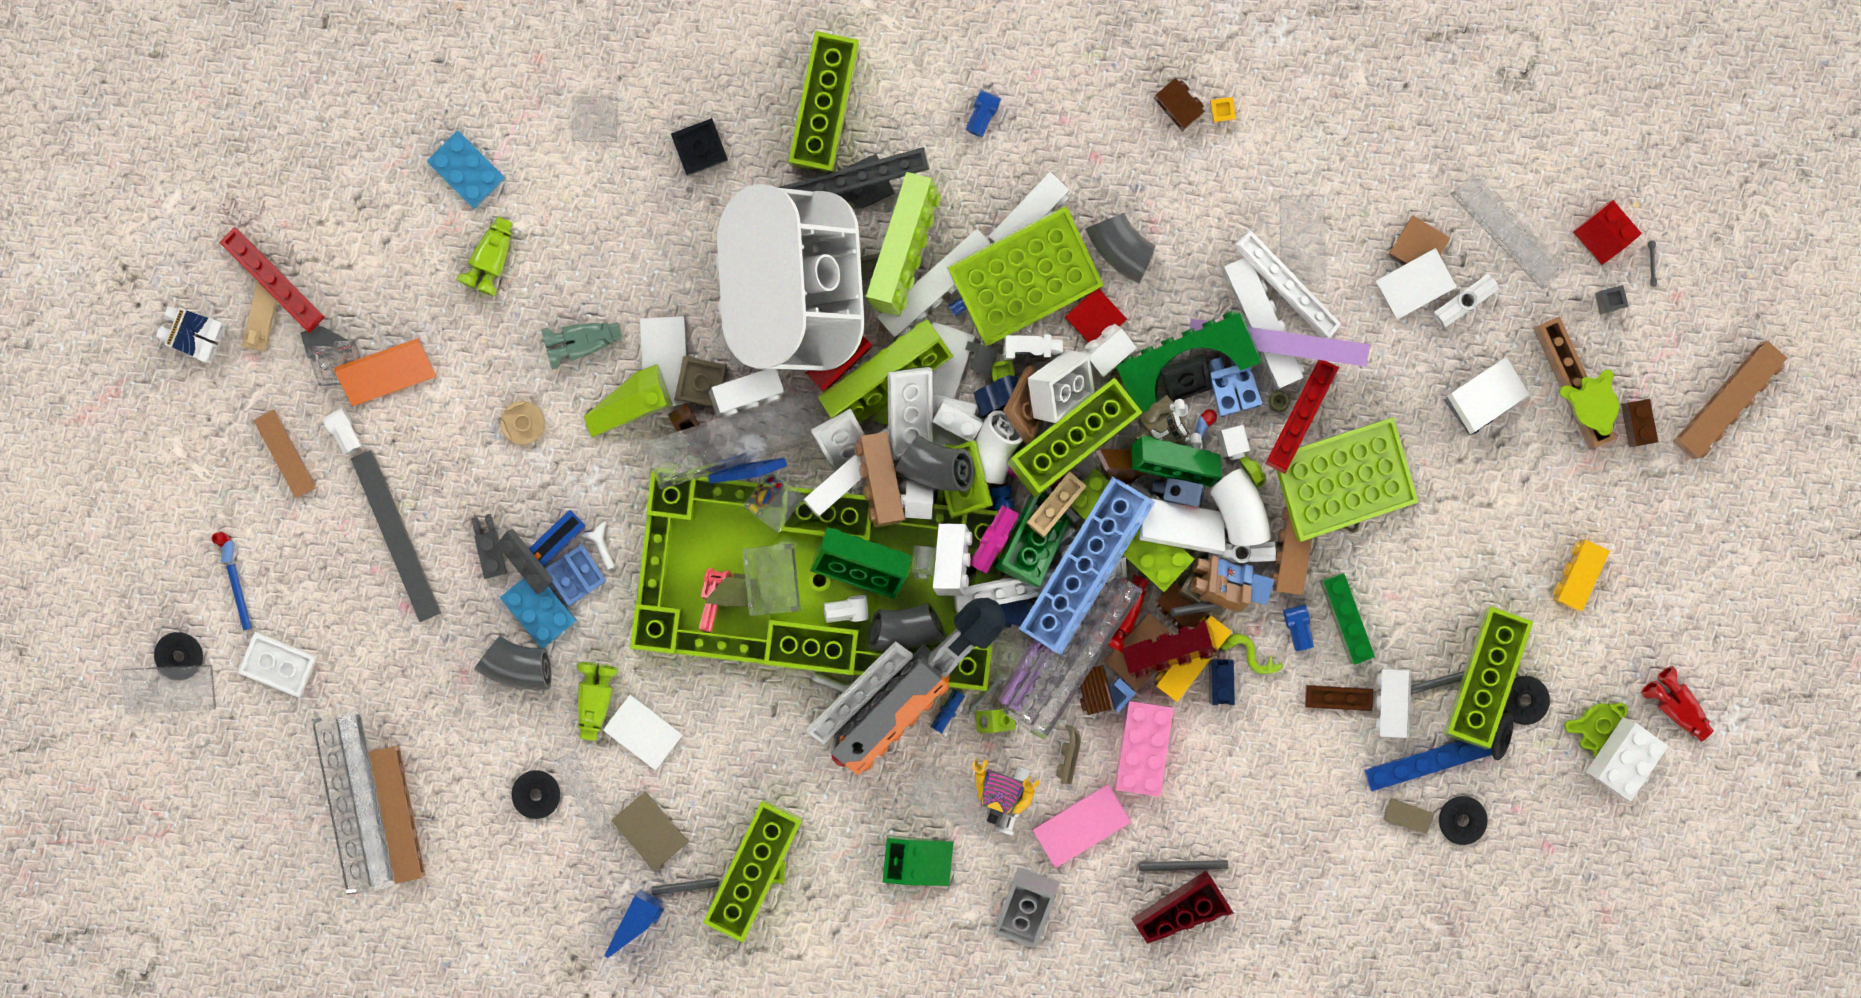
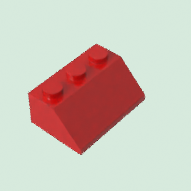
(827, 378)

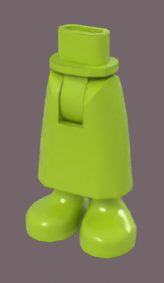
(488, 256)
(593, 698)

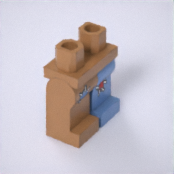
(1223, 583)

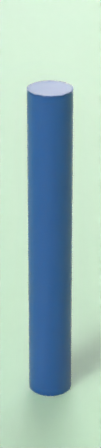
(239, 598)

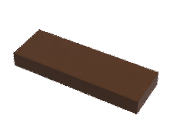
(1339, 697)

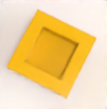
(1222, 109)

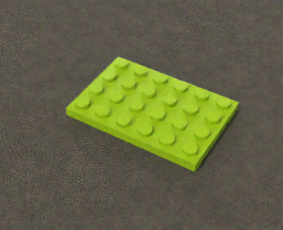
(1025, 276)
(1347, 480)

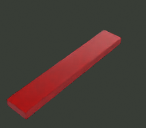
(272, 279)
(1302, 416)

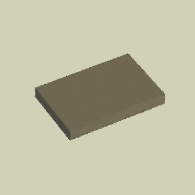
(650, 831)

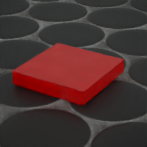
(1094, 315)

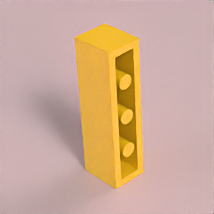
(1179, 678)

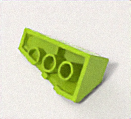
(634, 399)

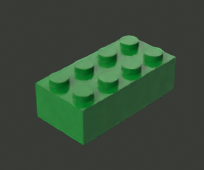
(861, 563)

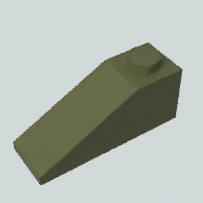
(730, 592)

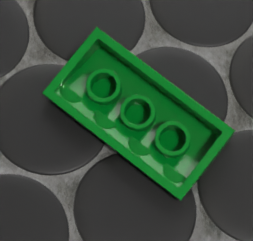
(1026, 552)

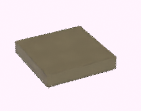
(696, 380)

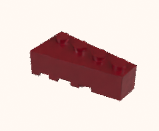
(1170, 650)
(1183, 909)

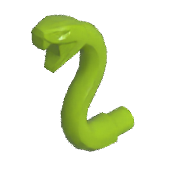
(1239, 638)

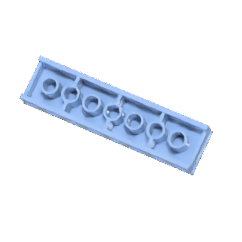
(1087, 565)

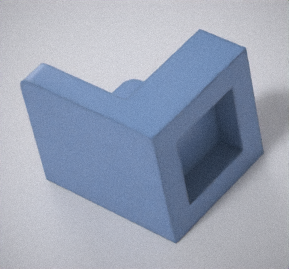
(1261, 588)
(1121, 694)

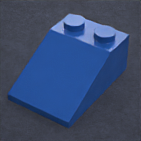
(640, 915)

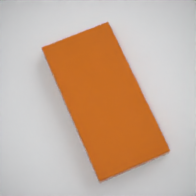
(385, 372)

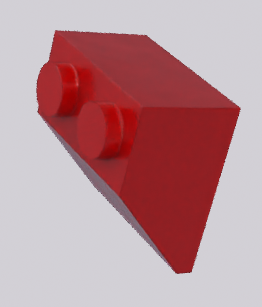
(1607, 232)

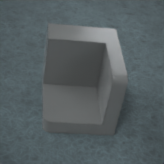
(1611, 299)
(983, 358)

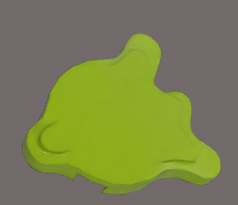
(1595, 402)
(1597, 724)

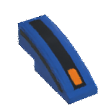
(557, 537)

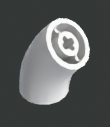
(996, 445)
(1242, 509)

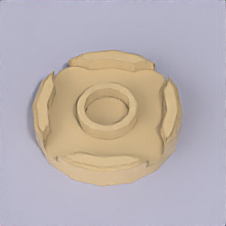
(522, 422)

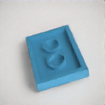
(466, 169)
(540, 614)

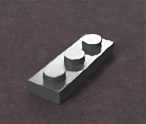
(524, 561)

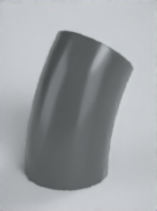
(1122, 246)
(937, 466)
(907, 627)
(516, 665)

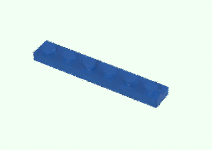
(1423, 764)

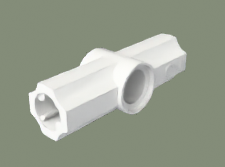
(1476, 292)
(1255, 553)

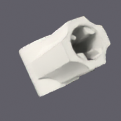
(340, 426)
(852, 609)

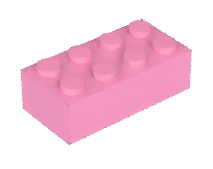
(1143, 748)

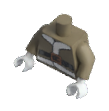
(1165, 423)

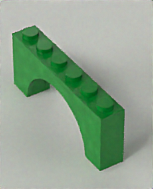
(1227, 336)

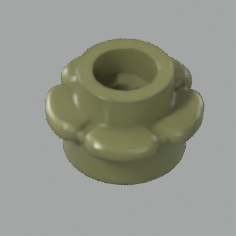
(1272, 399)

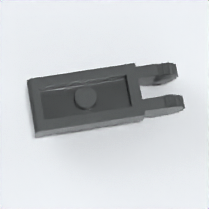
(489, 553)

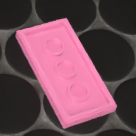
(1081, 825)

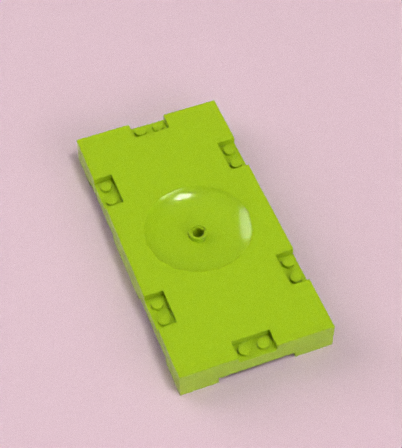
(708, 526)

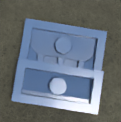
(575, 575)

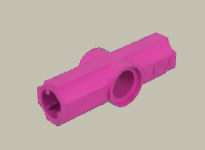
(994, 539)

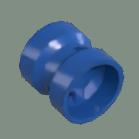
(1001, 497)

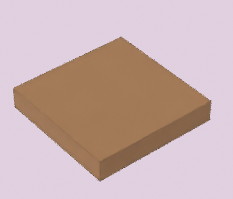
(1417, 240)

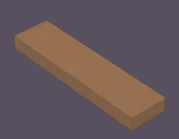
(285, 453)

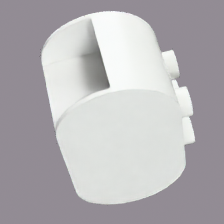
(779, 283)

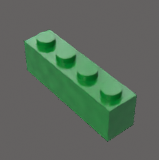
(1176, 461)
(1347, 618)

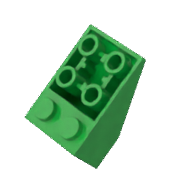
(917, 861)

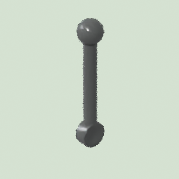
(1653, 281)

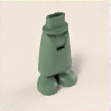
(579, 340)

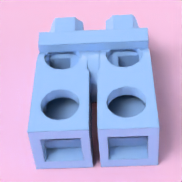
(1226, 382)

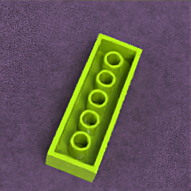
(824, 102)
(903, 244)
(867, 387)
(1074, 437)
(1156, 561)
(1488, 677)
(751, 870)

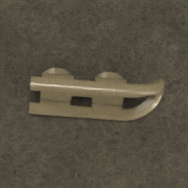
(1070, 751)

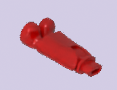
(1117, 640)
(1679, 704)

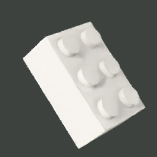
(1061, 386)
(746, 392)
(1627, 759)

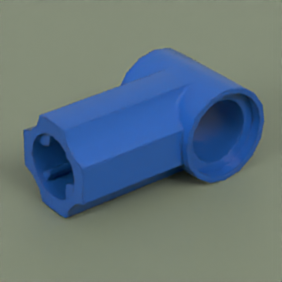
(985, 108)
(1298, 622)

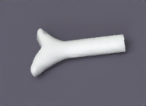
(598, 537)
(831, 682)

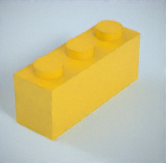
(1580, 575)

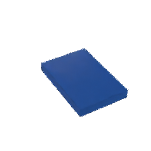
(747, 470)

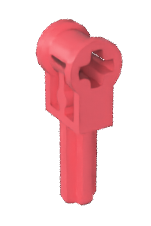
(711, 581)

